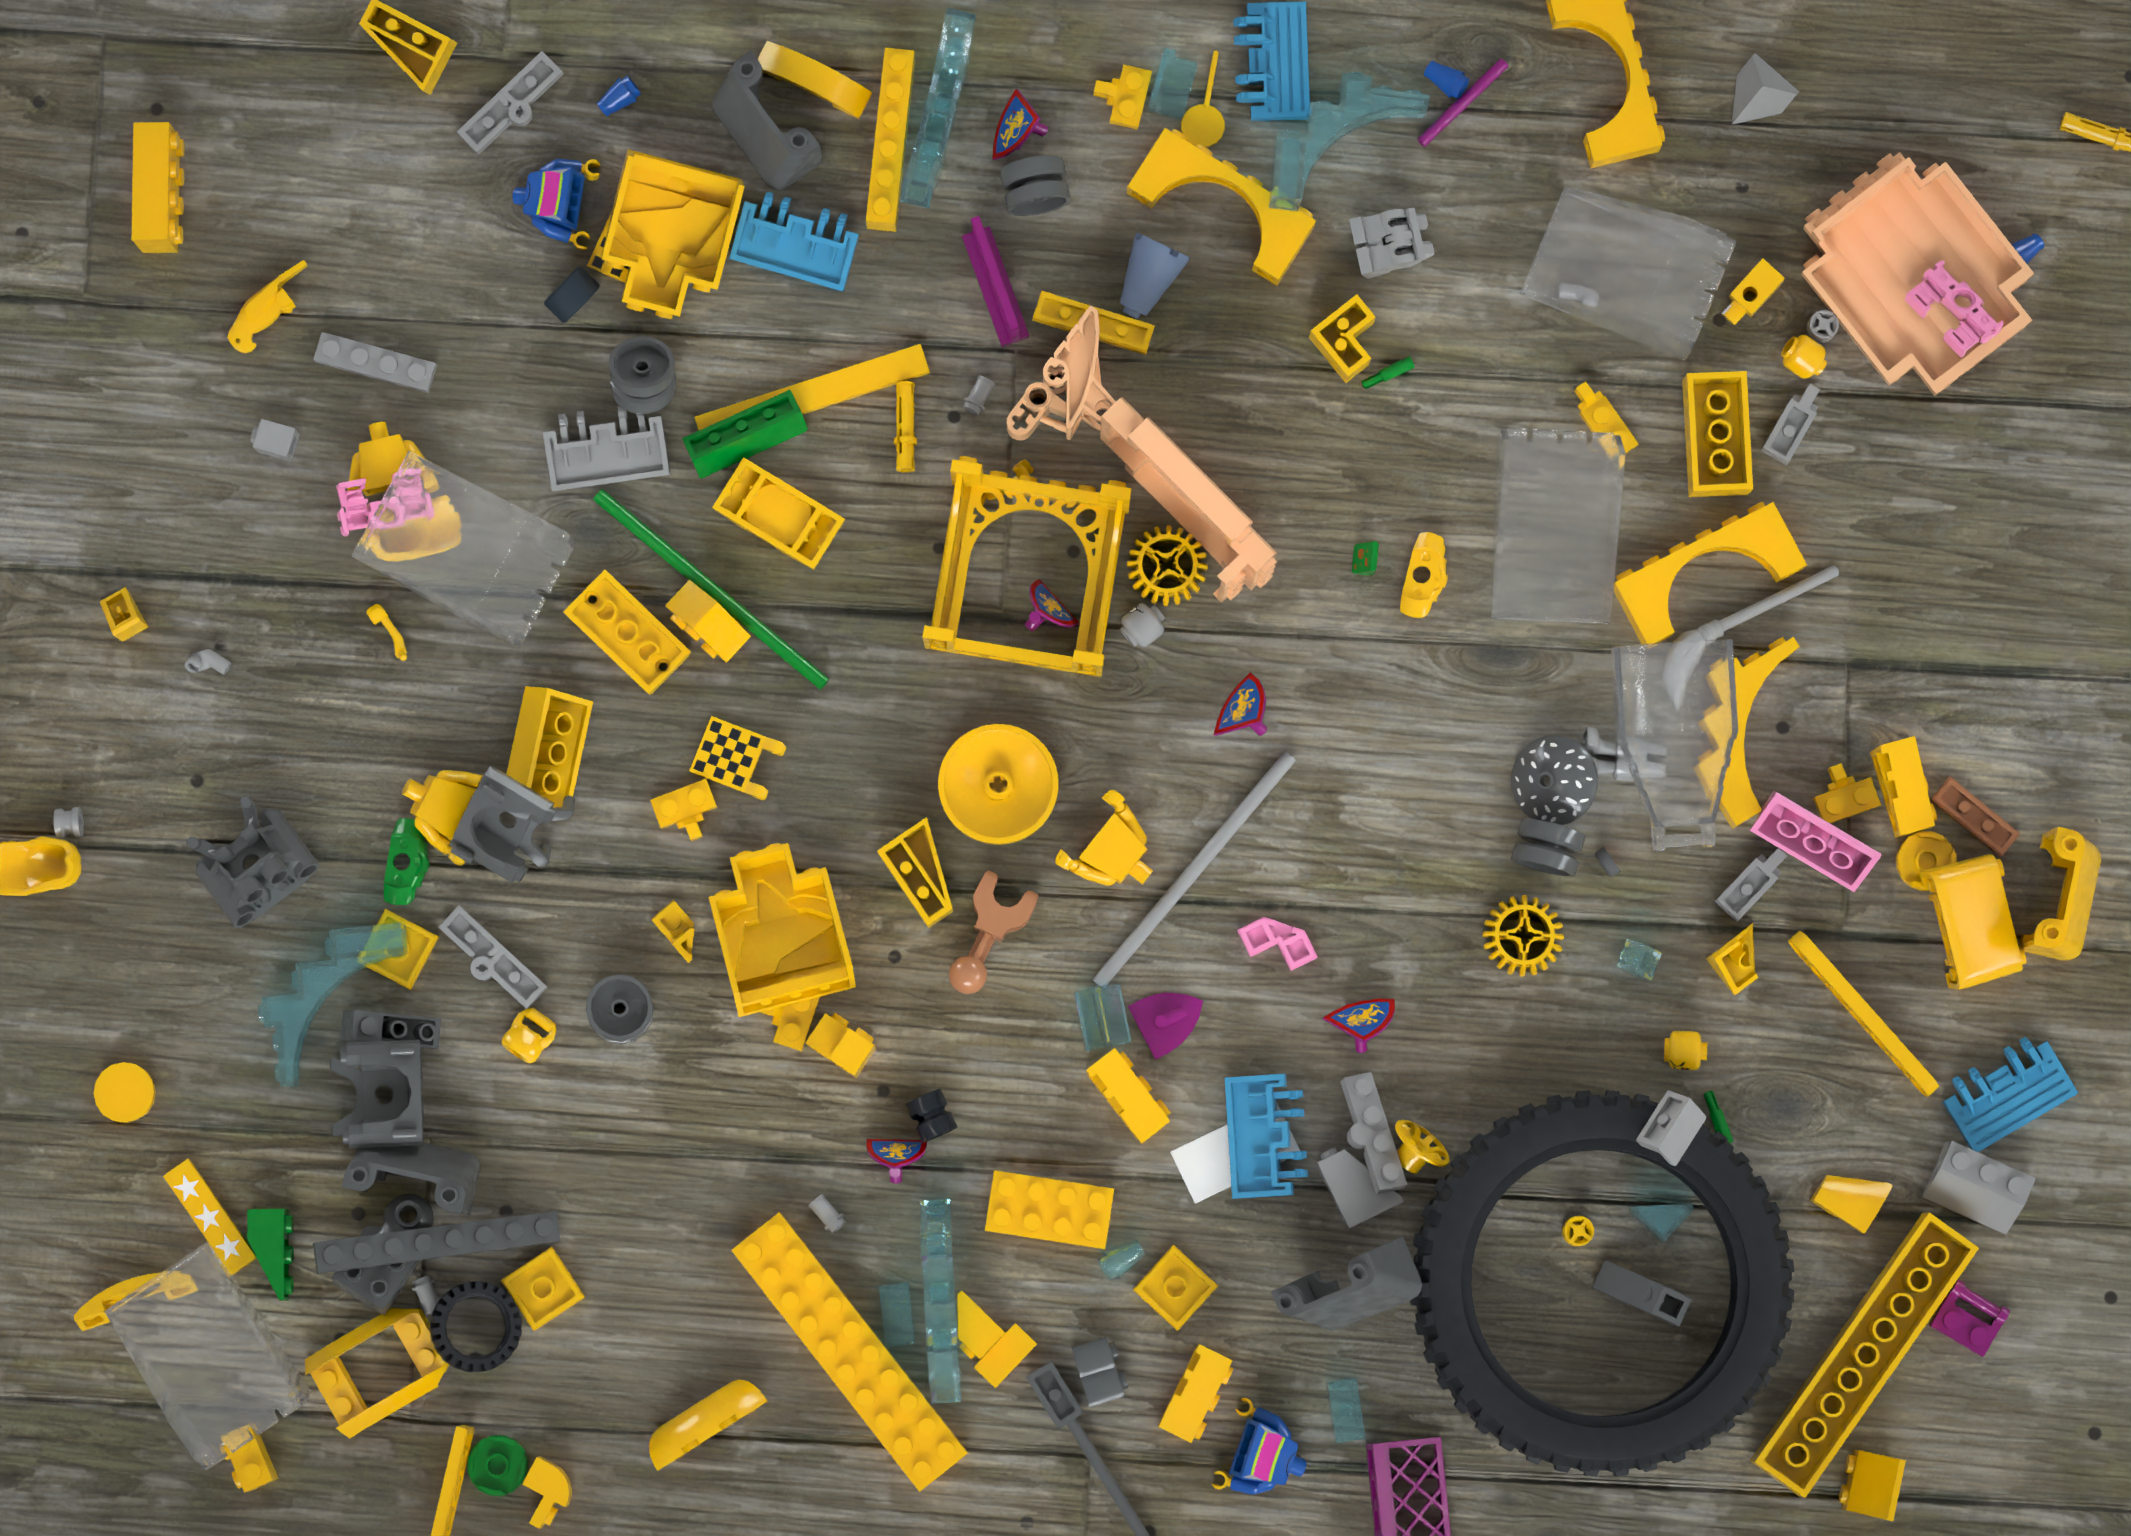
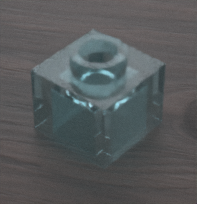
(1639, 959)

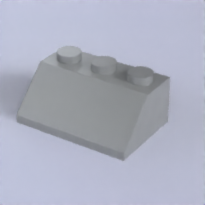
(1978, 1187)

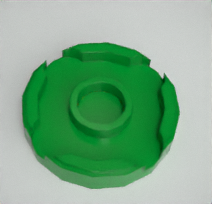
(497, 1465)

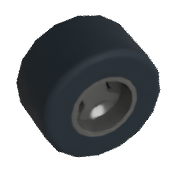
(571, 294)

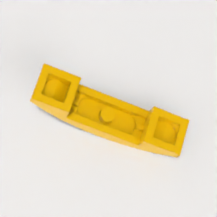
(814, 78)
(93, 1313)

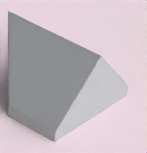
(1760, 92)

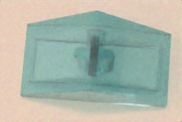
(1661, 1219)

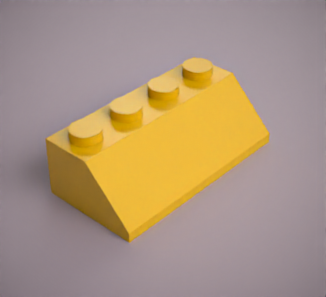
(549, 742)

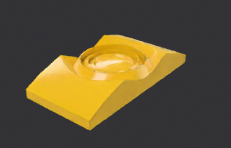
(778, 514)

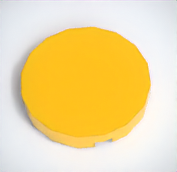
(1920, 853)
(124, 1092)

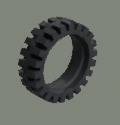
(512, 1324)

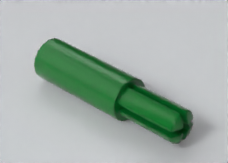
(1389, 372)
(1717, 1116)

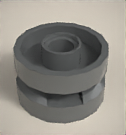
(1035, 185)
(642, 374)
(1548, 847)
(619, 1027)

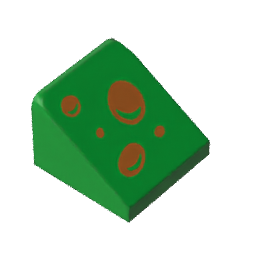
(1365, 558)

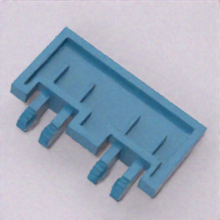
(1279, 63)
(793, 247)
(2009, 1100)
(1257, 1135)

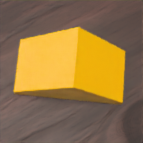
(123, 615)

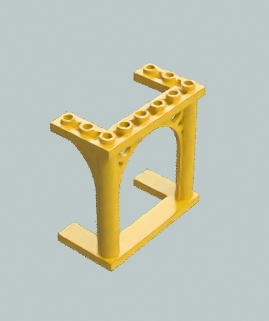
(969, 487)

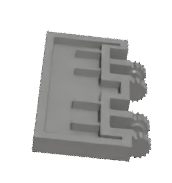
(606, 455)

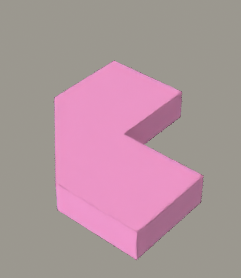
(1291, 941)

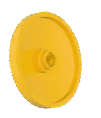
(998, 784)

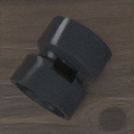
(931, 1115)

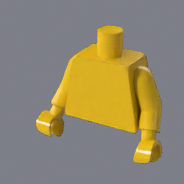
(379, 459)
(441, 805)
(1114, 849)

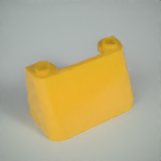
(1974, 921)
(2065, 935)

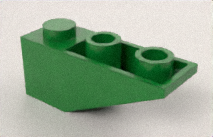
(269, 1240)

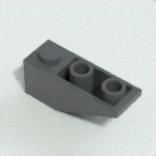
(378, 1026)
(1642, 1293)

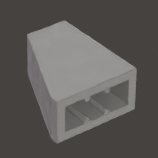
(1353, 1188)

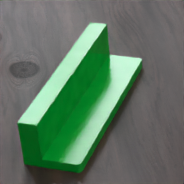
(745, 434)

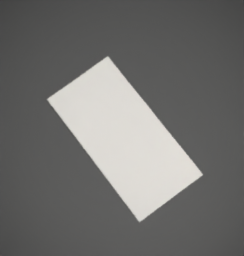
(1206, 1162)

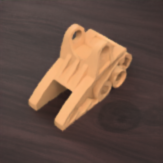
(1079, 367)

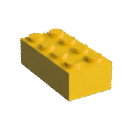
(156, 187)
(1717, 434)
(1049, 1209)

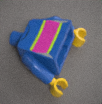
(555, 198)
(1263, 1454)

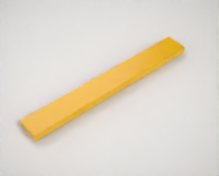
(838, 385)

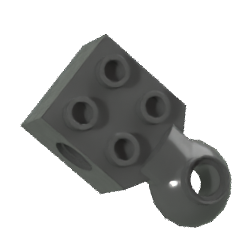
(382, 1284)

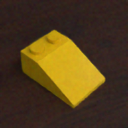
(1872, 1484)

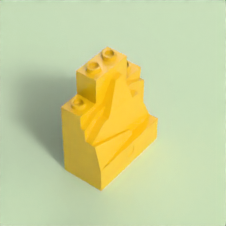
(670, 230)
(780, 932)

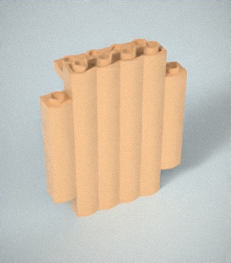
(1881, 245)
(1190, 499)

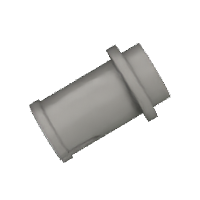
(978, 395)
(827, 1214)
(426, 1293)

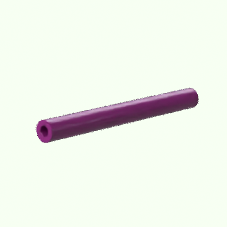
(1458, 106)

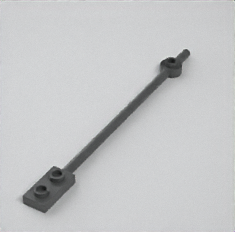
(1064, 1411)

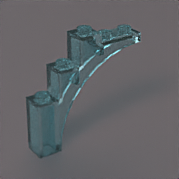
(940, 109)
(1327, 123)
(316, 981)
(940, 1301)

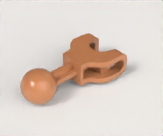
(994, 921)

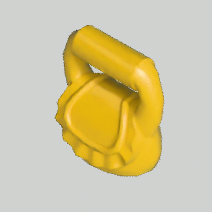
(525, 1042)

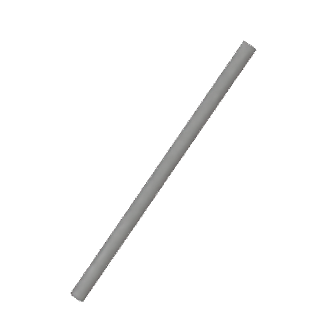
(1194, 869)

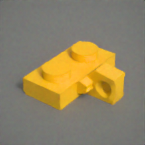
(1126, 95)
(1845, 796)
(685, 807)
(793, 1022)

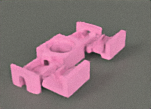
(1977, 321)
(355, 506)

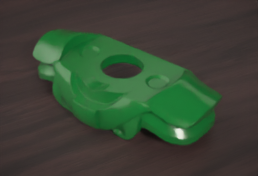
(402, 884)

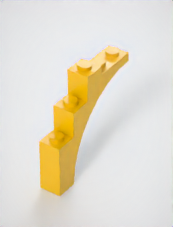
(1737, 798)

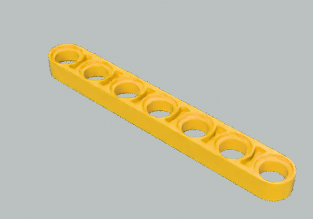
(1863, 1013)

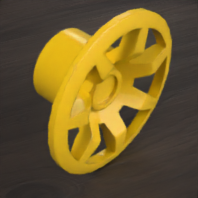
(1417, 1151)

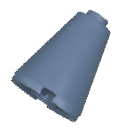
(1149, 274)

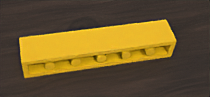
(890, 139)

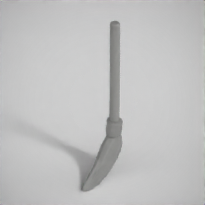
(1716, 628)

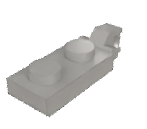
(1791, 426)
(1750, 885)

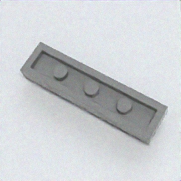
(375, 362)

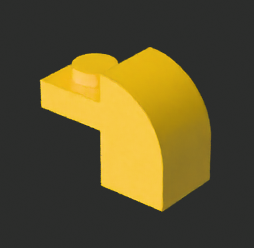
(553, 1484)

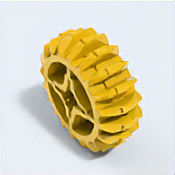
(1157, 556)
(1523, 921)

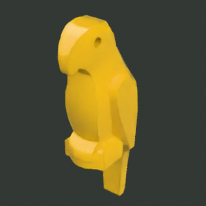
(262, 310)

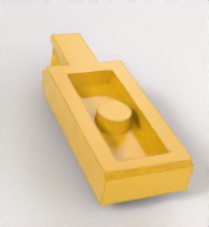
(1601, 416)

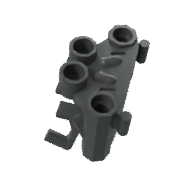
(493, 844)
(282, 865)
(382, 1064)

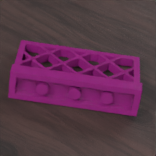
(994, 284)
(1382, 1492)

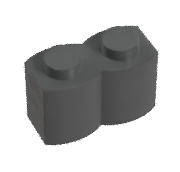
(1099, 1371)

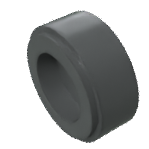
(1607, 862)

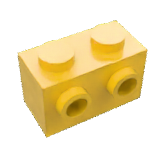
(251, 1464)

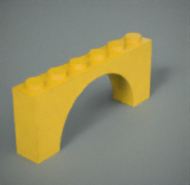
(1634, 128)
(1178, 162)
(1757, 535)

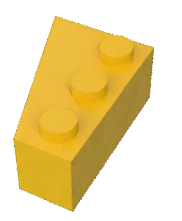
(410, 43)
(1904, 786)
(918, 872)
(1128, 1095)
(1196, 1393)

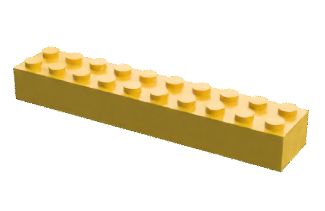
(849, 1351)
(1864, 1354)

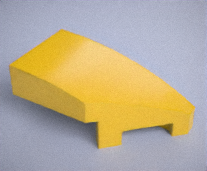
(677, 928)

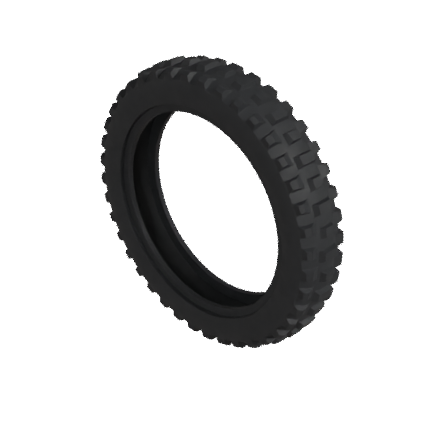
(1637, 1438)

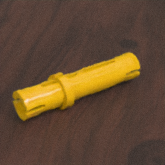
(2096, 131)
(905, 437)

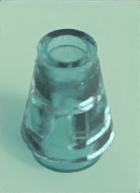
(1121, 1259)

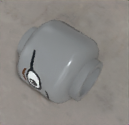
(1142, 625)

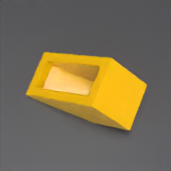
(975, 1328)

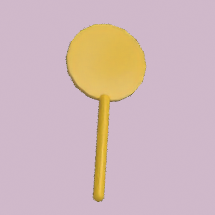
(1203, 122)

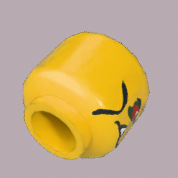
(1685, 1050)

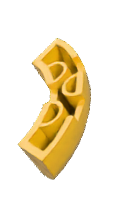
(703, 1421)

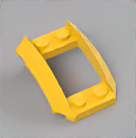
(341, 1391)

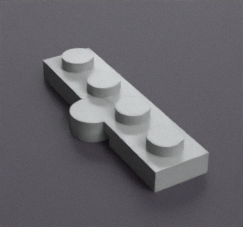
(511, 103)
(492, 958)
(1372, 1133)

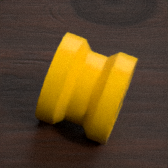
(1582, 1231)

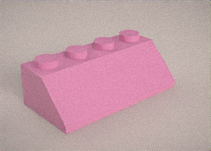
(1814, 841)

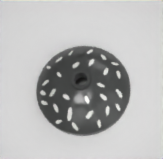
(1571, 775)

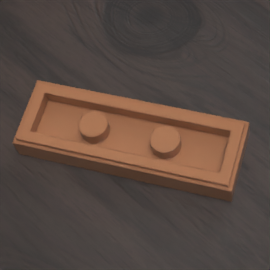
(1975, 816)

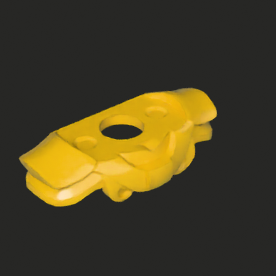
(1416, 596)

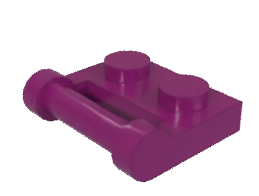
(1963, 1326)

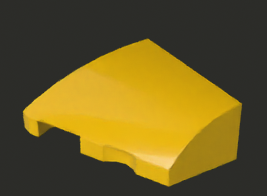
(1851, 1199)

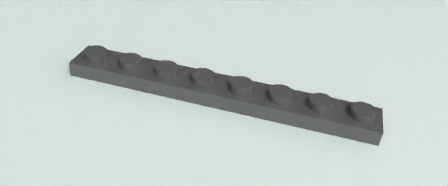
(436, 1242)

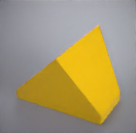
(1736, 961)

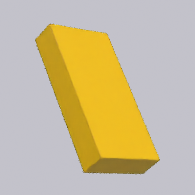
(1005, 1355)

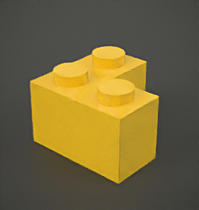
(1337, 336)
(706, 620)
(842, 1045)

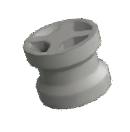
(1826, 322)
(68, 822)

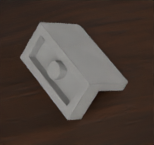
(1672, 1127)

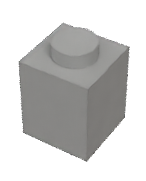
(275, 440)

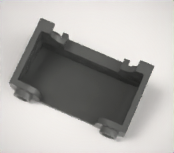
(775, 156)
(451, 1169)
(1379, 1281)

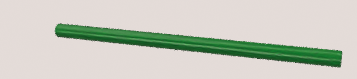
(693, 574)

